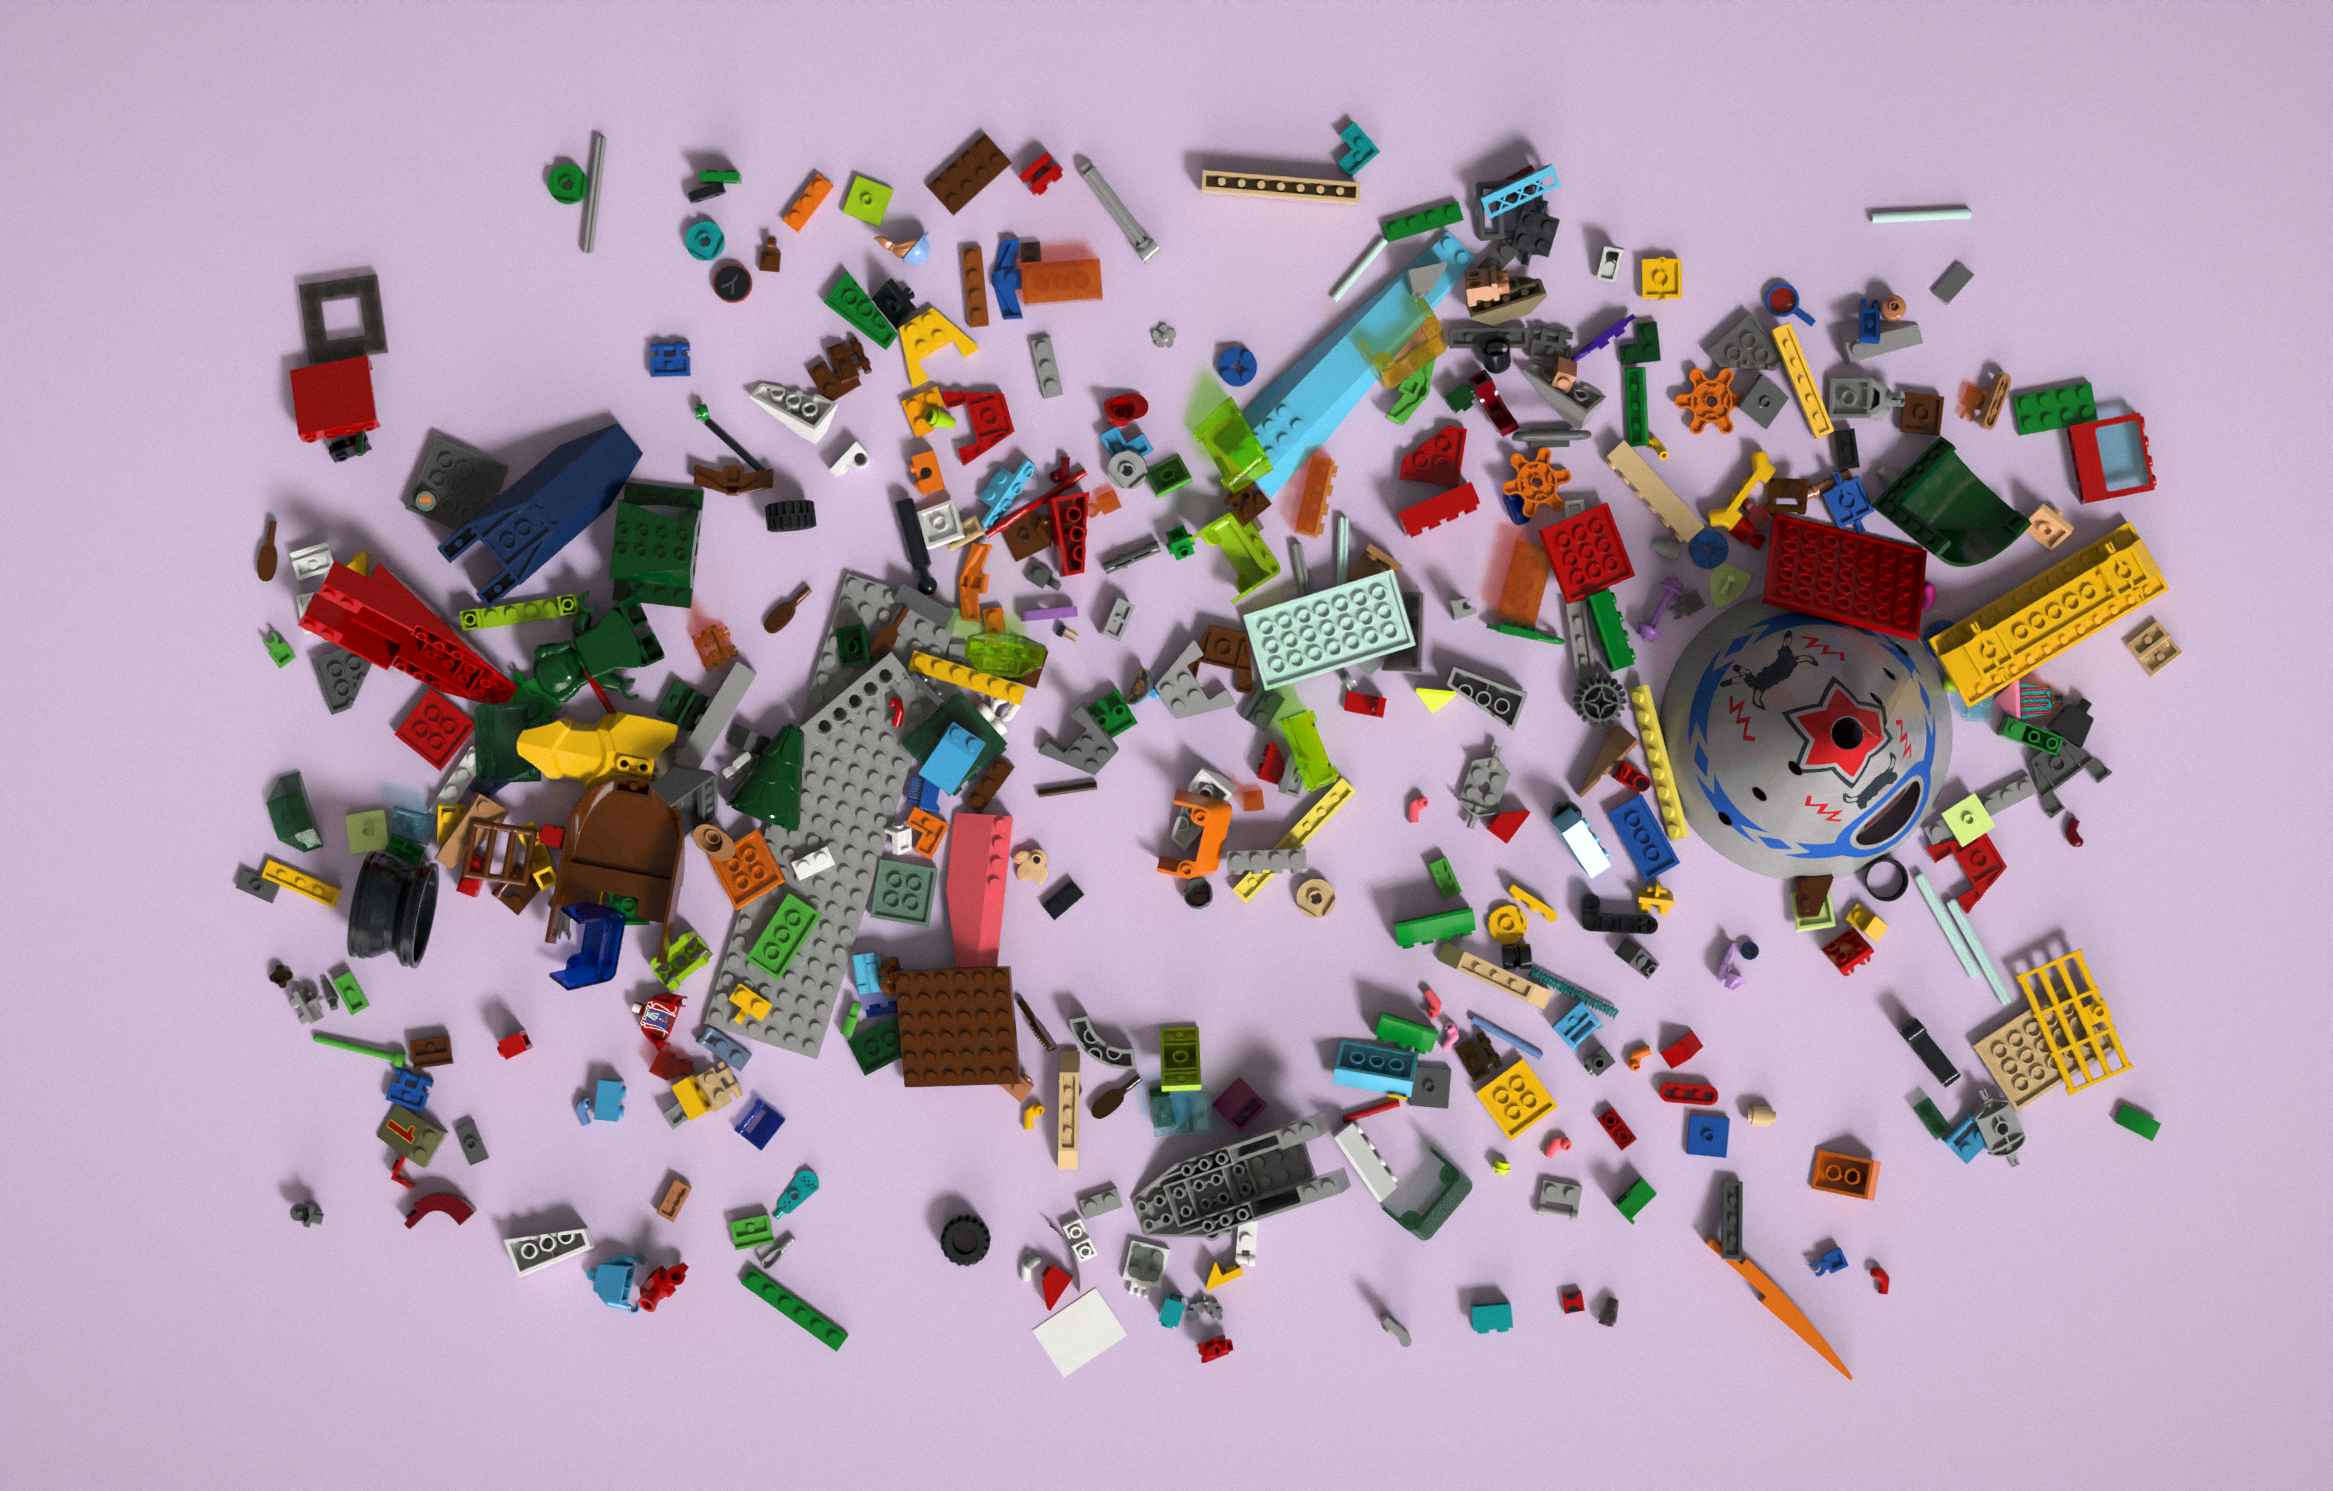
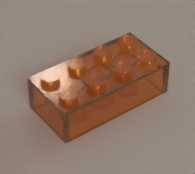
(1061, 282)
(1524, 584)

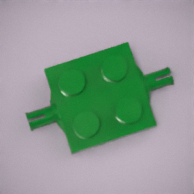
(528, 692)

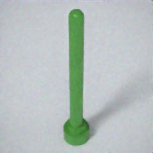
(397, 1058)

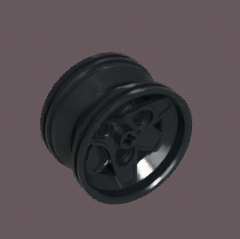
(392, 909)

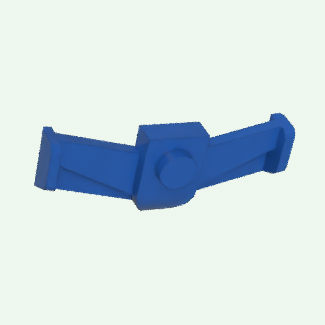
(1007, 280)

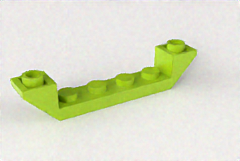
(519, 612)

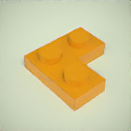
(917, 407)

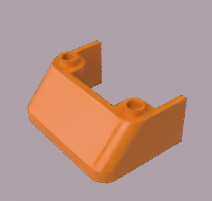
(1215, 817)

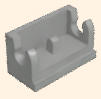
(1458, 609)
(1116, 618)

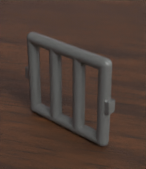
(1501, 234)

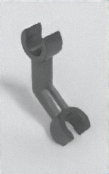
(565, 923)

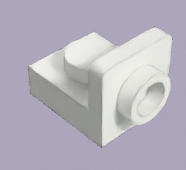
(900, 837)

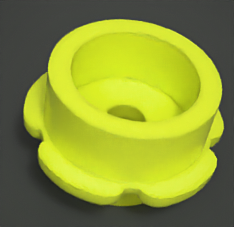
(1501, 1167)

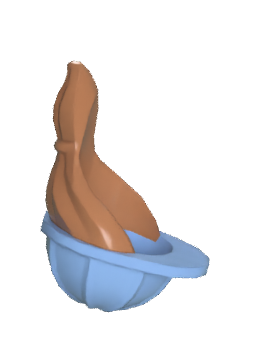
(912, 250)

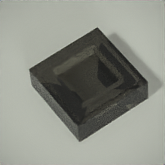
(1030, 252)

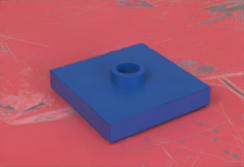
(1708, 1136)

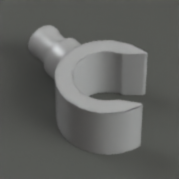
(1223, 1233)

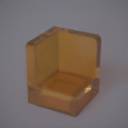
(1253, 800)

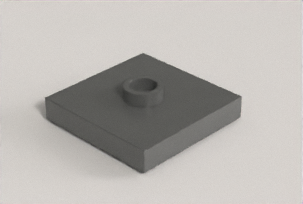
(1762, 401)
(1431, 1087)

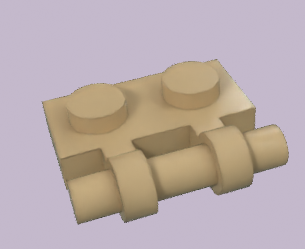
(714, 1089)

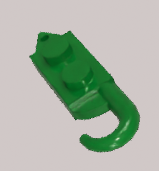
(1527, 632)

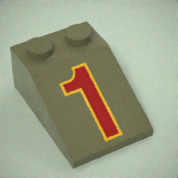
(412, 1135)

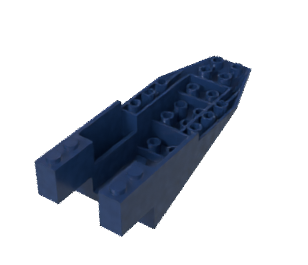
(547, 507)

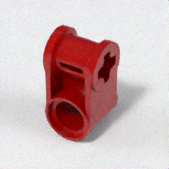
(1630, 777)

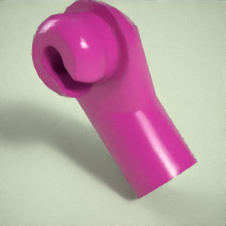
(1930, 594)

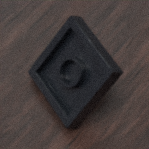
(895, 303)

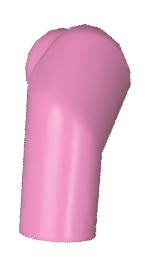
(1452, 1036)

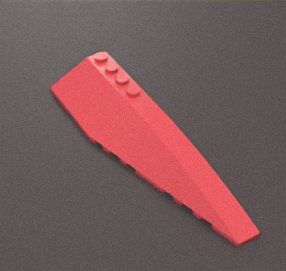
(978, 886)

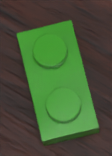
(351, 993)

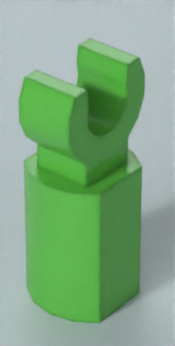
(851, 1020)

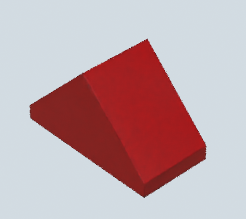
(1681, 1050)

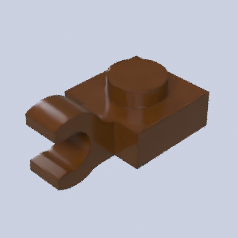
(770, 259)

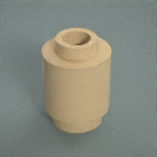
(1761, 1115)

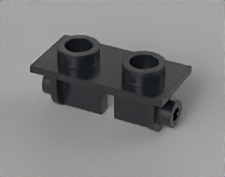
(341, 451)

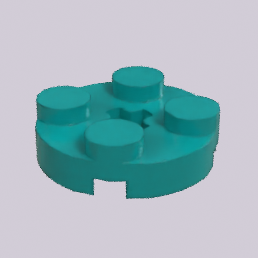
(716, 239)

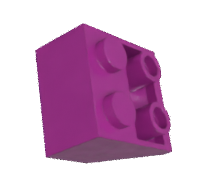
(1239, 1104)

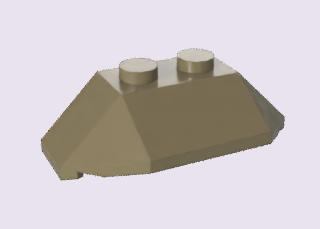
(1522, 300)

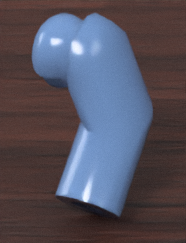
(582, 1109)

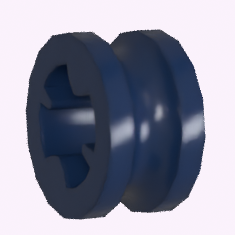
(1744, 953)

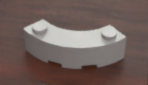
(1098, 1048)

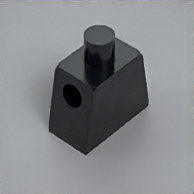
(2073, 722)

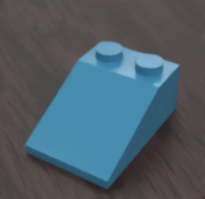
(951, 758)

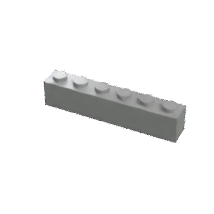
(716, 716)

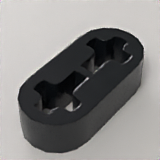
(706, 193)

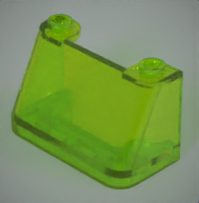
(1232, 446)

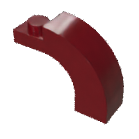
(1492, 403)
(447, 1202)

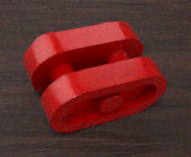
(1053, 174)

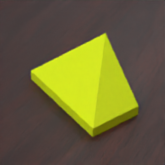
(1434, 698)

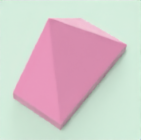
(2009, 700)

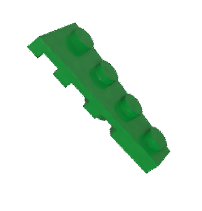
(856, 308)

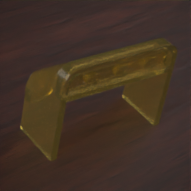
(1392, 372)

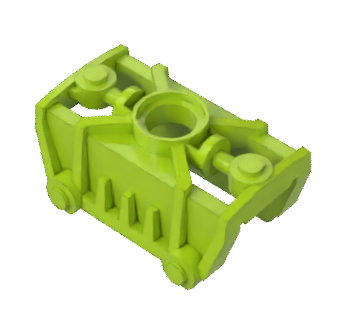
(683, 971)

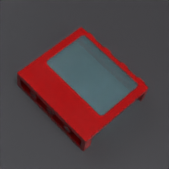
(2111, 458)

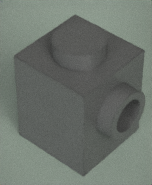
(1598, 1061)

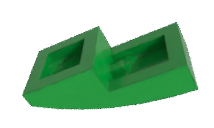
(2138, 1122)

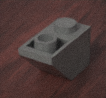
(1637, 958)

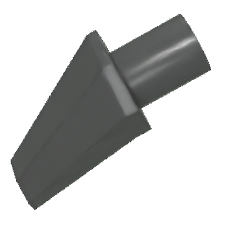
(331, 996)

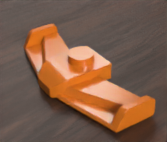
(973, 581)

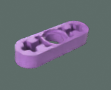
(1044, 614)

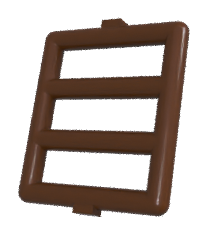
(493, 828)

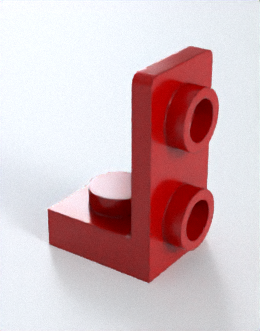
(1365, 704)

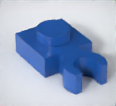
(1833, 1261)

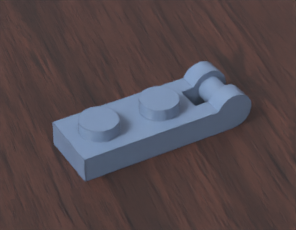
(724, 1048)

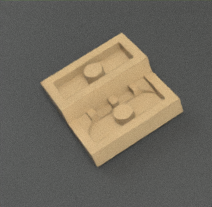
(2154, 649)

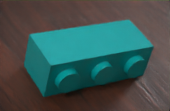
(1171, 1310)

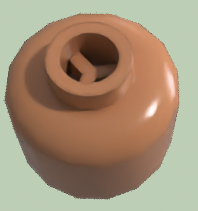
(1886, 309)

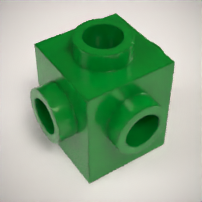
(1179, 543)

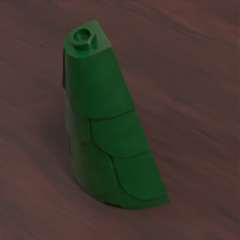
(774, 781)

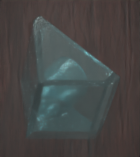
(413, 824)

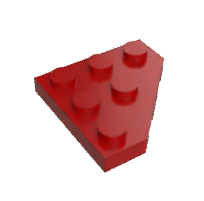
(1437, 459)

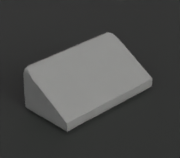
(1952, 283)

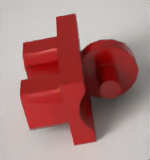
(1214, 1348)

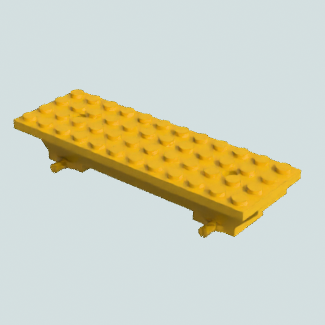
(2048, 614)

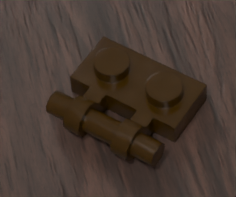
(1472, 1059)

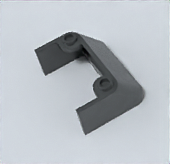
(692, 792)

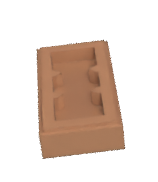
(674, 1199)

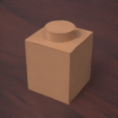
(1564, 373)

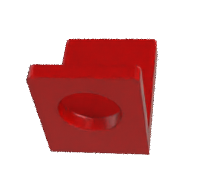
(397, 1168)

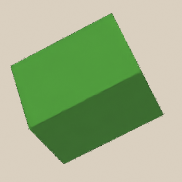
(1168, 476)

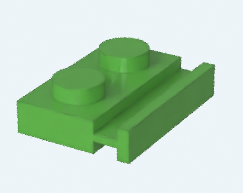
(752, 1232)

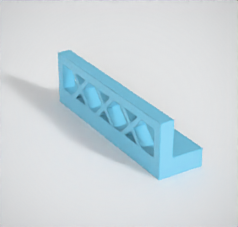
(1517, 184)

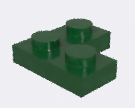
(1646, 349)

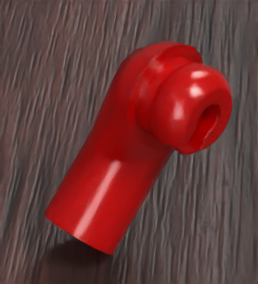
(897, 703)

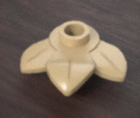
(1029, 867)

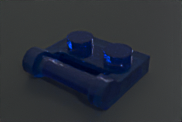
(764, 1129)

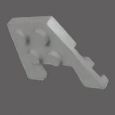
(1183, 692)

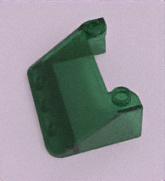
(496, 742)

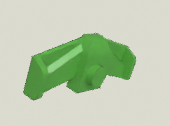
(1414, 391)

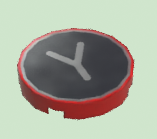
(732, 283)

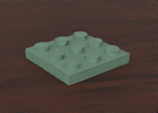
(904, 892)

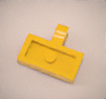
(749, 1003)

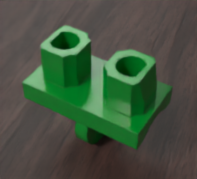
(405, 849)

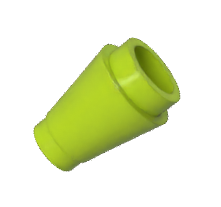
(938, 418)

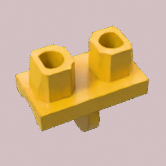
(1657, 896)

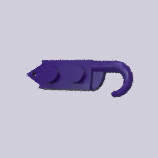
(1602, 340)

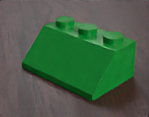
(1405, 1033)

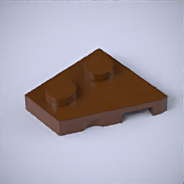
(1811, 895)

